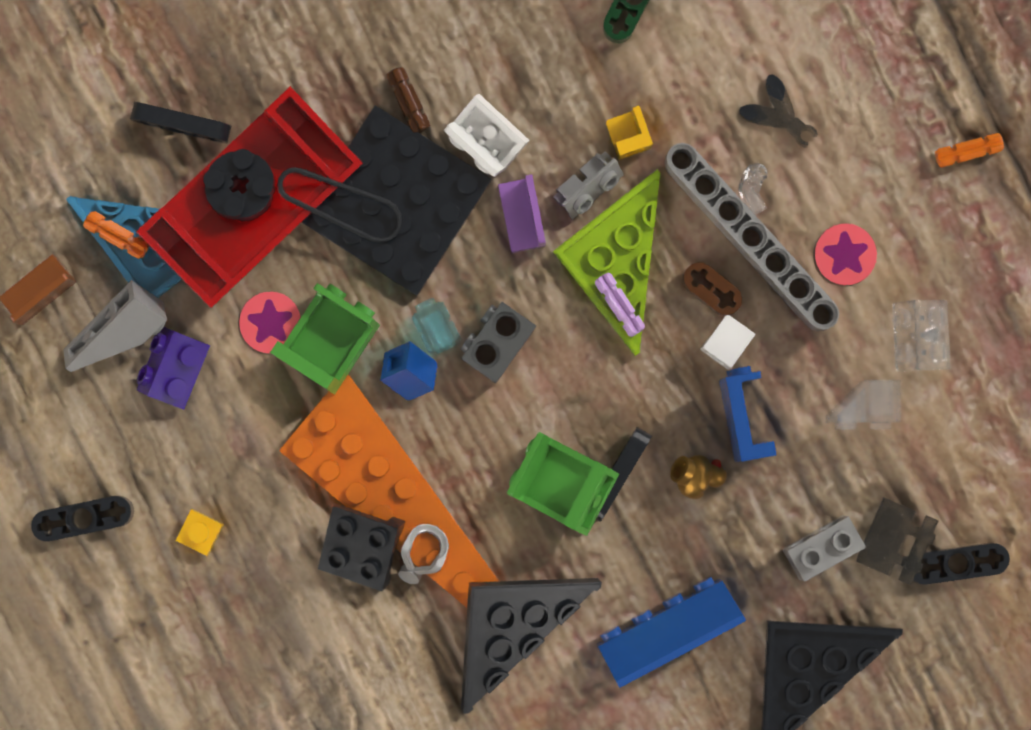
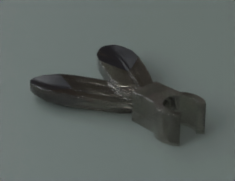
(781, 116)

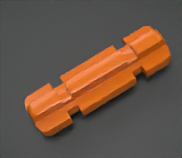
(969, 150)
(116, 234)

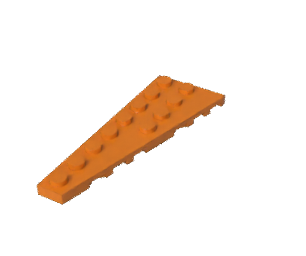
(367, 470)

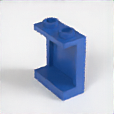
(737, 418)

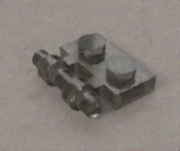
(887, 537)

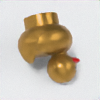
(696, 474)

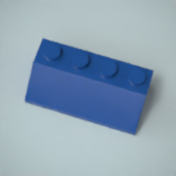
(670, 631)

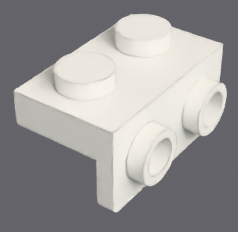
(486, 136)

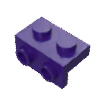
(172, 367)

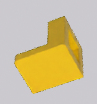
(629, 133)

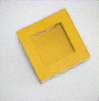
(199, 532)

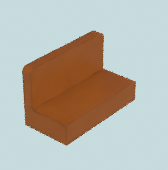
(37, 290)

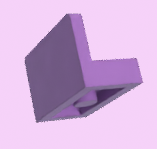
(522, 214)

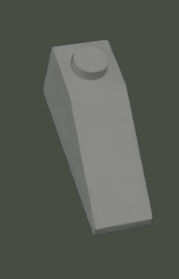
(120, 326)

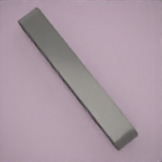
(767, 245)

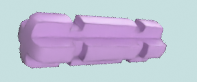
(619, 304)

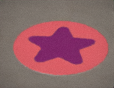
(845, 254)
(268, 319)

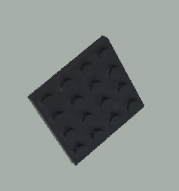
(426, 185)

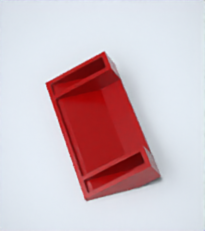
(218, 252)

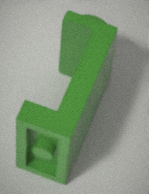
(328, 338)
(562, 483)

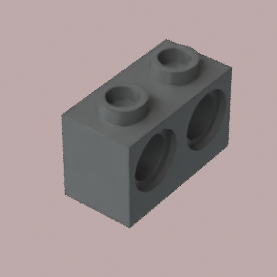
(505, 346)

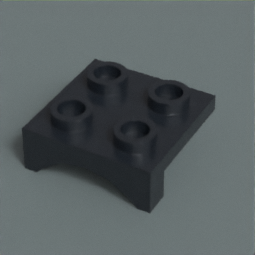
(360, 547)

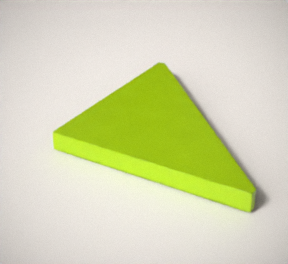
(617, 244)

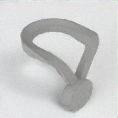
(413, 574)

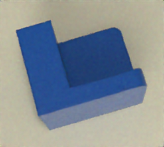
(409, 371)

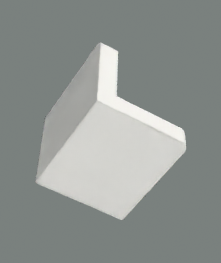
(727, 342)

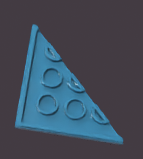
(148, 271)

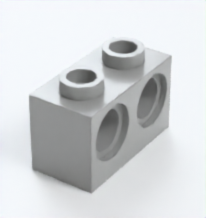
(824, 548)

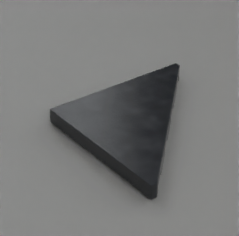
(509, 624)
(812, 664)

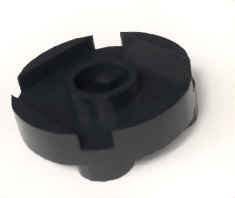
(235, 205)

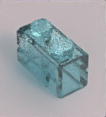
(435, 326)

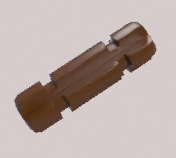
(408, 100)

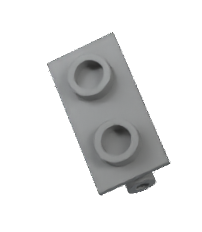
(601, 175)

